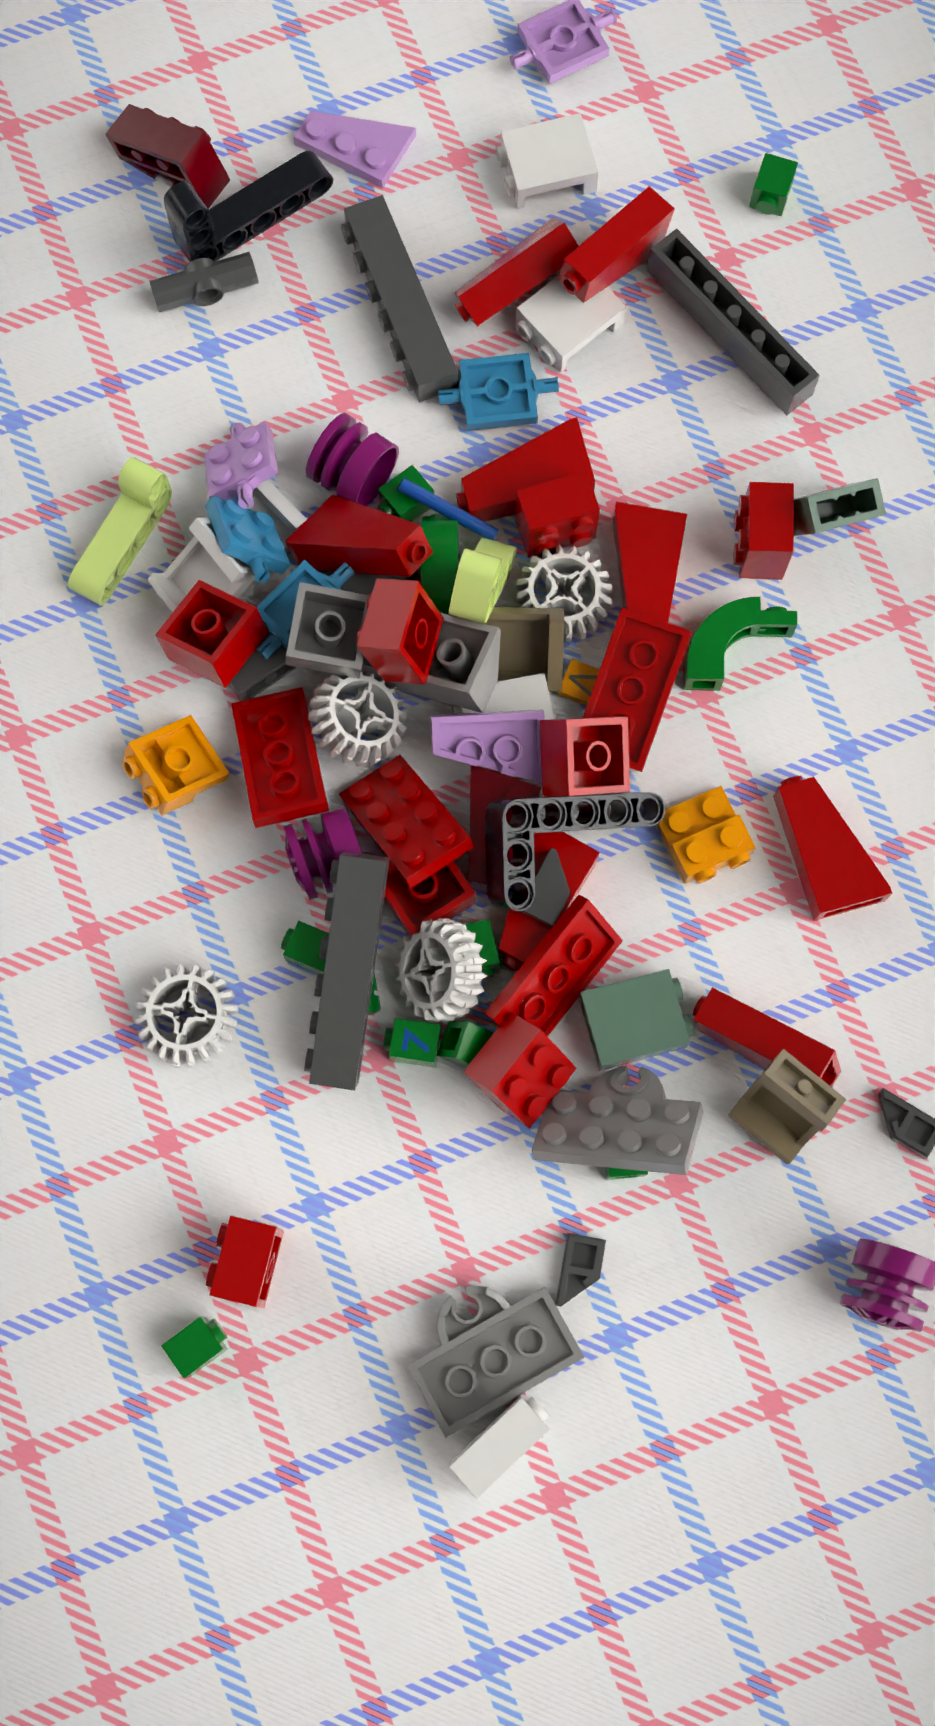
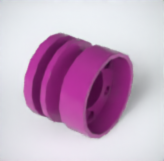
(351, 460)
(313, 854)
(889, 1285)

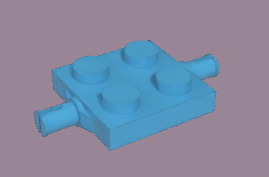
(498, 391)
(248, 537)
(279, 605)

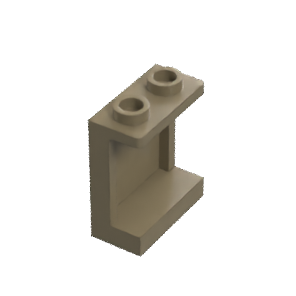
(530, 643)
(786, 1107)

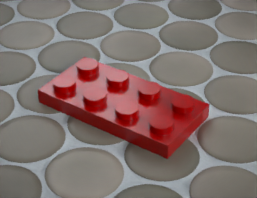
(638, 678)
(279, 757)
(406, 821)
(558, 968)

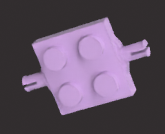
(563, 40)
(241, 463)

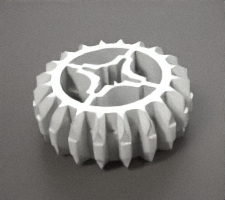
(582, 573)
(342, 725)
(441, 970)
(184, 1032)

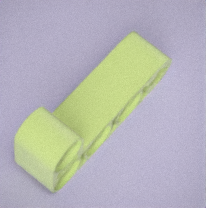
(123, 532)
(481, 579)

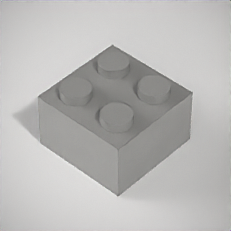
(326, 630)

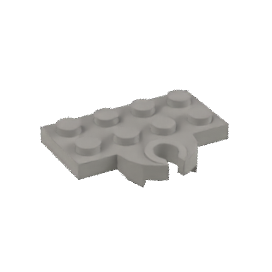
(620, 1126)
(492, 1355)

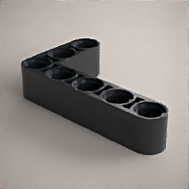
(248, 212)
(558, 818)

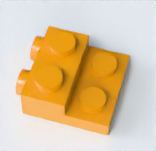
(173, 765)
(705, 836)

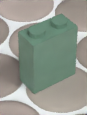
(838, 507)
(635, 1019)

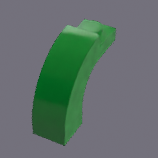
(441, 567)
(723, 628)

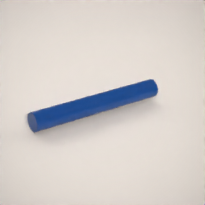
(447, 509)

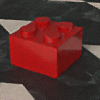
(557, 514)
(764, 530)
(400, 631)
(212, 633)
(584, 756)
(436, 897)
(520, 1069)
(245, 1261)

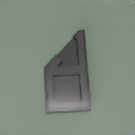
(550, 891)
(908, 1124)
(579, 1266)

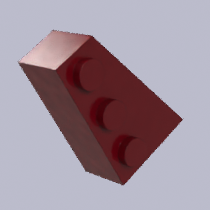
(168, 149)
(484, 788)

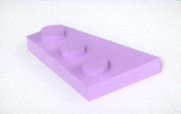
(356, 144)
(492, 740)

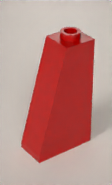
(617, 246)
(516, 272)
(492, 489)
(361, 538)
(648, 557)
(827, 854)
(524, 933)
(761, 1036)

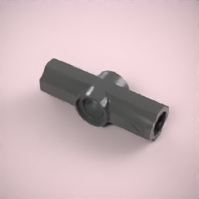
(204, 281)

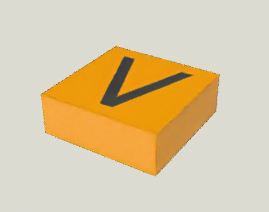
(578, 682)

